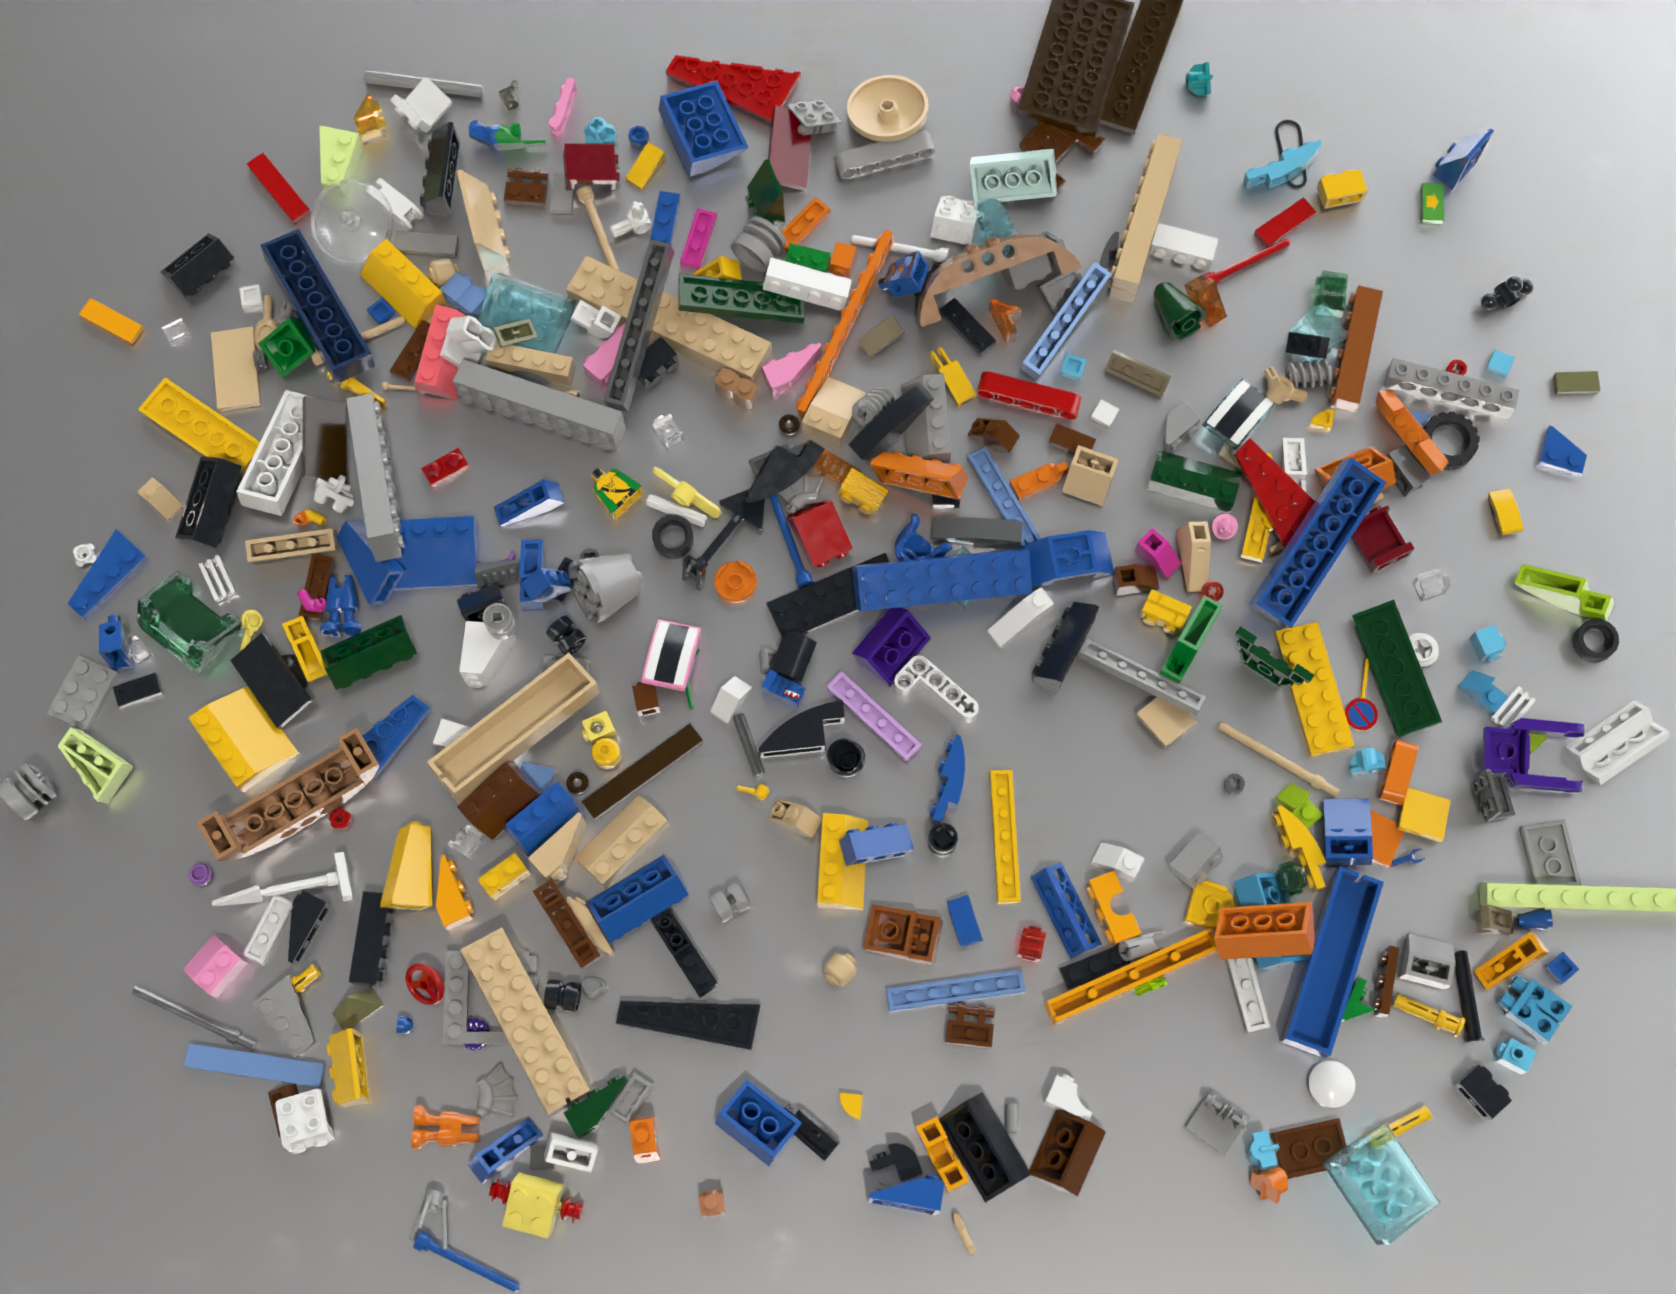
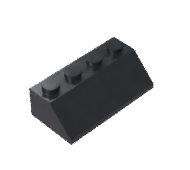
(441, 171)
(209, 501)
(1065, 646)
(984, 1147)

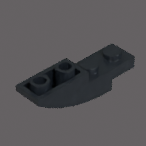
(684, 953)

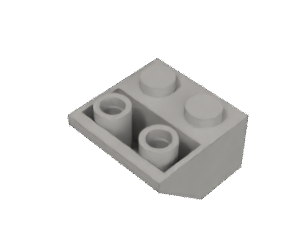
(1428, 962)

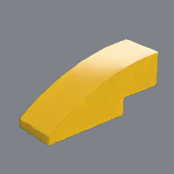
(304, 648)

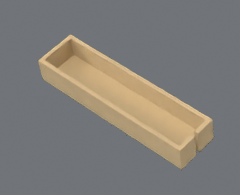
(1144, 217)
(513, 727)
(524, 1021)

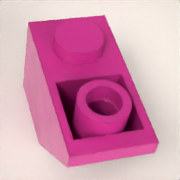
(1158, 553)

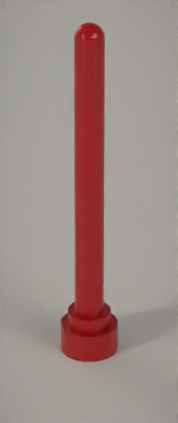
(1247, 261)

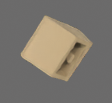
(1090, 475)

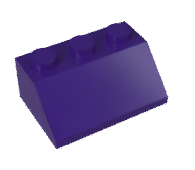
(891, 644)

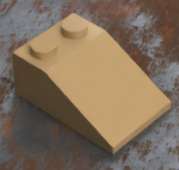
(831, 412)
(557, 853)

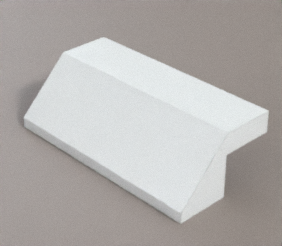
(1617, 742)

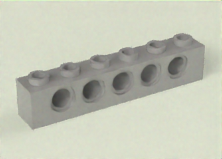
(1451, 388)

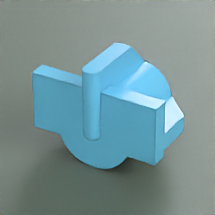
(600, 132)
(1367, 762)
(1262, 1151)

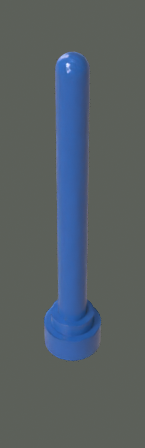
(802, 578)
(425, 1243)

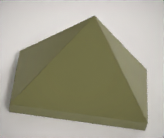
(515, 333)
(357, 1008)

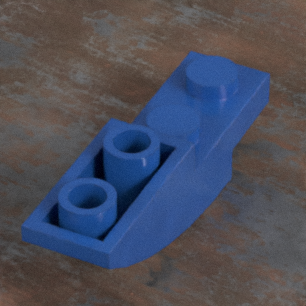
(952, 772)

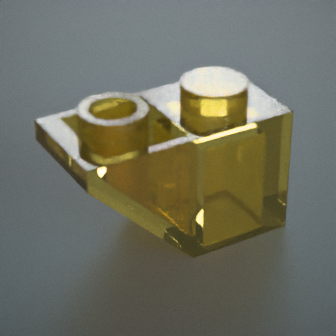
(368, 122)

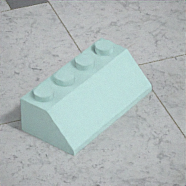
(1014, 176)

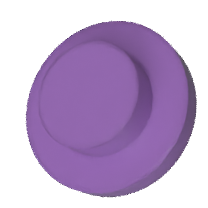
(200, 874)

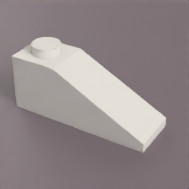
(1021, 617)

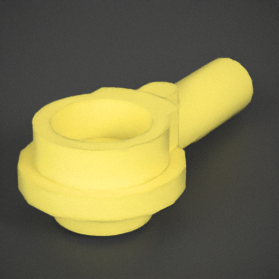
(250, 621)

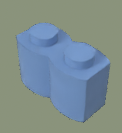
(464, 294)

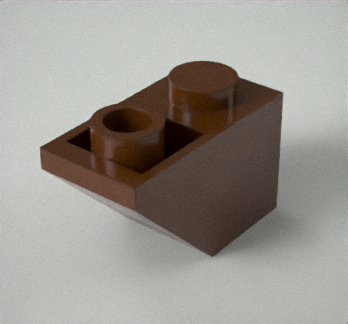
(994, 434)
(1134, 579)

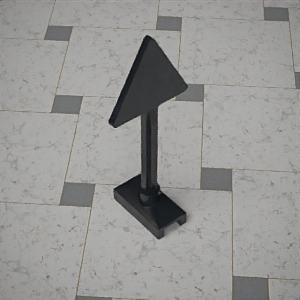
(750, 513)

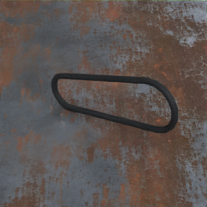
(1281, 150)

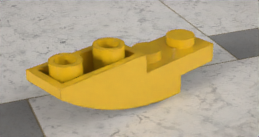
(1298, 838)

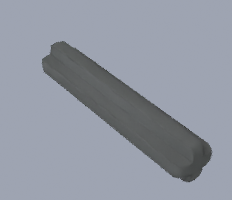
(748, 744)

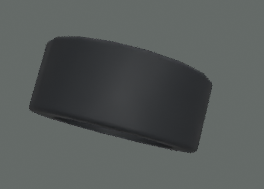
(673, 520)
(1603, 626)

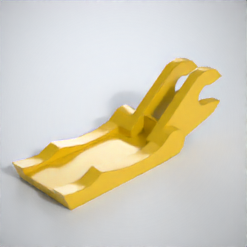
(954, 377)

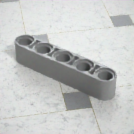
(883, 155)

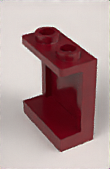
(590, 164)
(1380, 540)

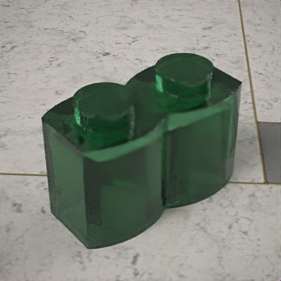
(1332, 291)

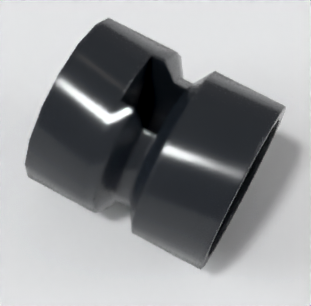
(564, 633)
(942, 840)
(562, 995)

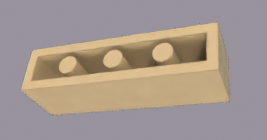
(291, 545)

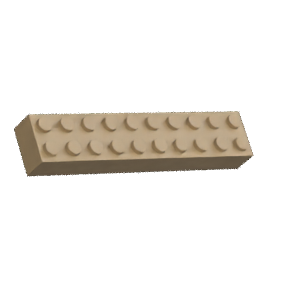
(689, 333)

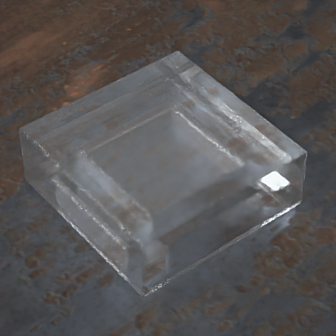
(177, 332)

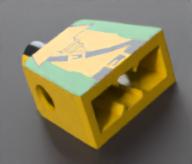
(615, 491)

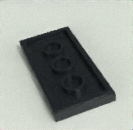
(271, 680)

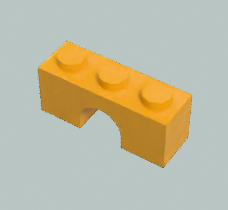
(1118, 927)
(941, 1154)

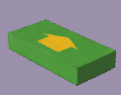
(1432, 203)

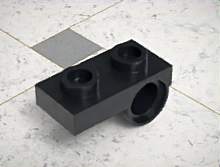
(1307, 345)

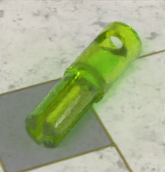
(1151, 986)

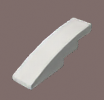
(1294, 460)

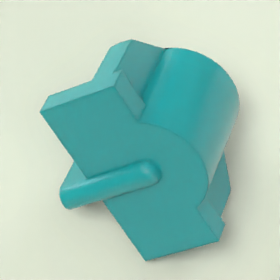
(1199, 79)

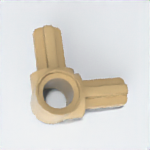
(1281, 388)

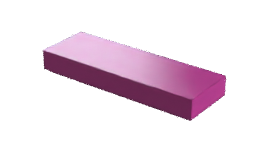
(698, 239)

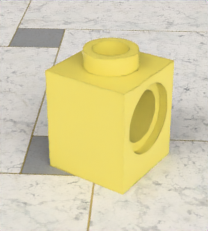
(600, 719)

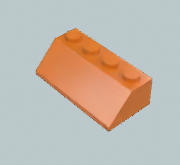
(920, 474)
(1265, 931)

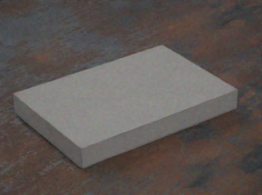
(1550, 853)

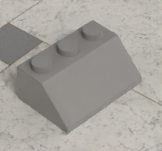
(1035, 269)

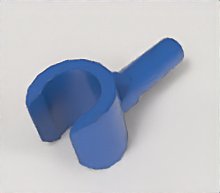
(1408, 858)

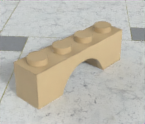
(551, 366)

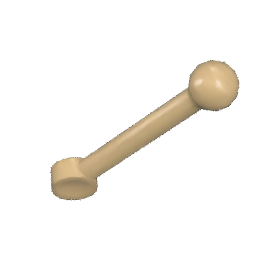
(385, 386)

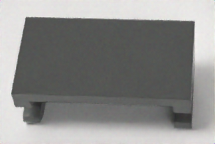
(1407, 470)

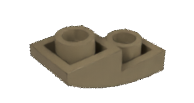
(881, 336)

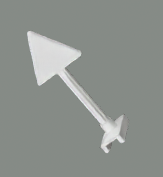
(255, 895)

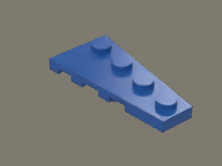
(109, 571)
(393, 731)

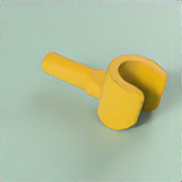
(761, 791)

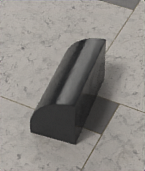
(793, 656)

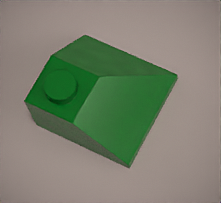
(287, 346)

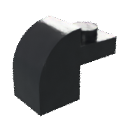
(902, 1157)

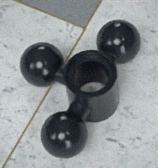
(1507, 293)

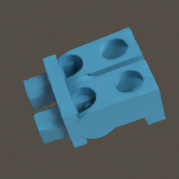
(1534, 1008)

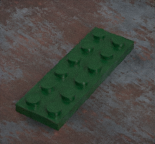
(736, 299)
(1397, 669)

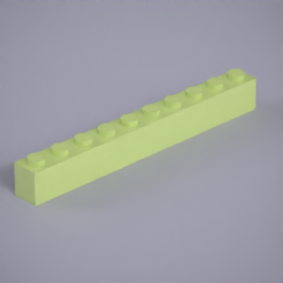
(1578, 897)

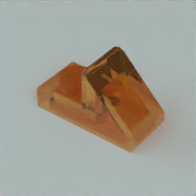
(1004, 315)

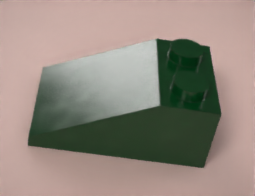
(766, 195)

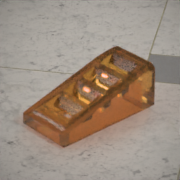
(832, 459)

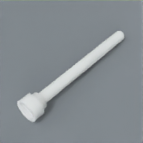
(938, 255)

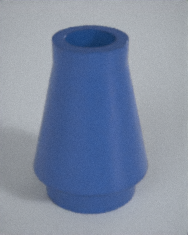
(1536, 919)

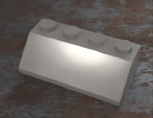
(930, 431)

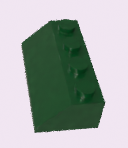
(1194, 481)
(368, 652)

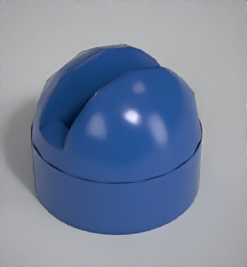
(404, 1025)

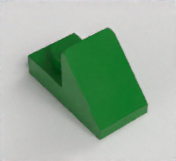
(1354, 1008)

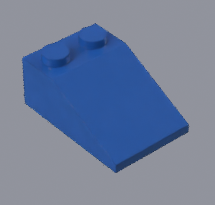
(1461, 158)
(918, 1195)

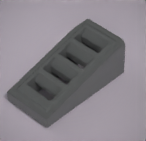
(490, 567)

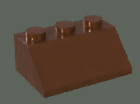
(499, 800)
(1067, 1152)

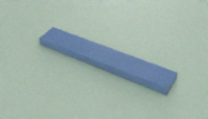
(1001, 493)
(955, 990)
(254, 1065)

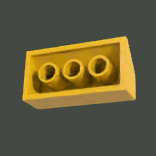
(401, 284)
(839, 884)

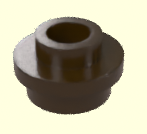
(789, 418)
(574, 777)

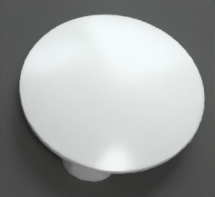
(1331, 1084)

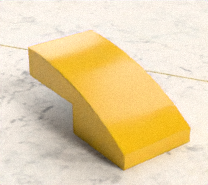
(1506, 511)

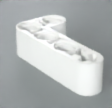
(939, 692)

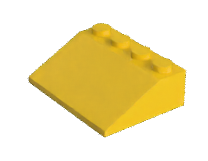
(243, 738)

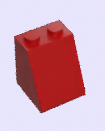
(820, 533)

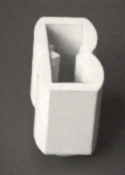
(471, 334)

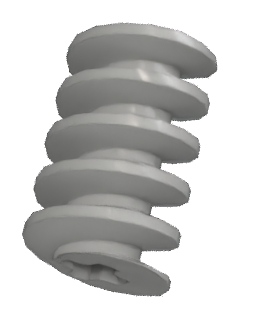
(1309, 373)
(872, 405)

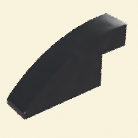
(891, 422)
(782, 471)
(803, 732)

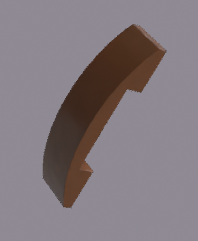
(566, 923)

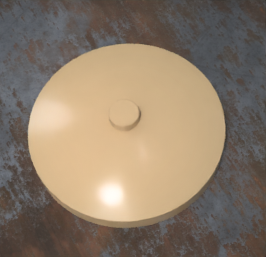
(887, 108)

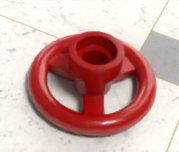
(427, 983)

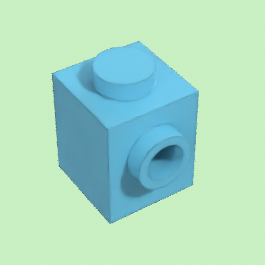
(1488, 643)
(1515, 1055)

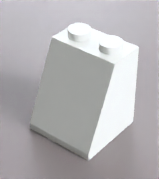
(482, 654)

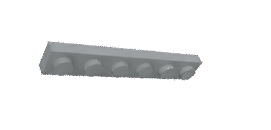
(1142, 677)

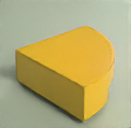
(1323, 420)
(851, 1104)

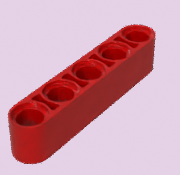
(1029, 395)

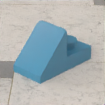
(1481, 689)

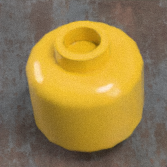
(606, 753)

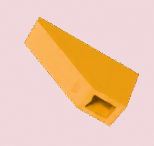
(450, 900)

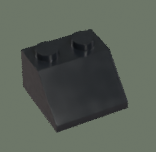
(474, 604)

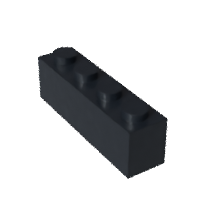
(371, 942)

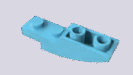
(1291, 164)

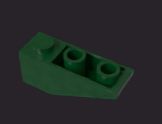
(592, 1111)

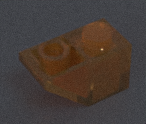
(1205, 293)

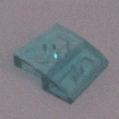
(1321, 323)

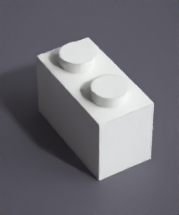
(570, 1152)

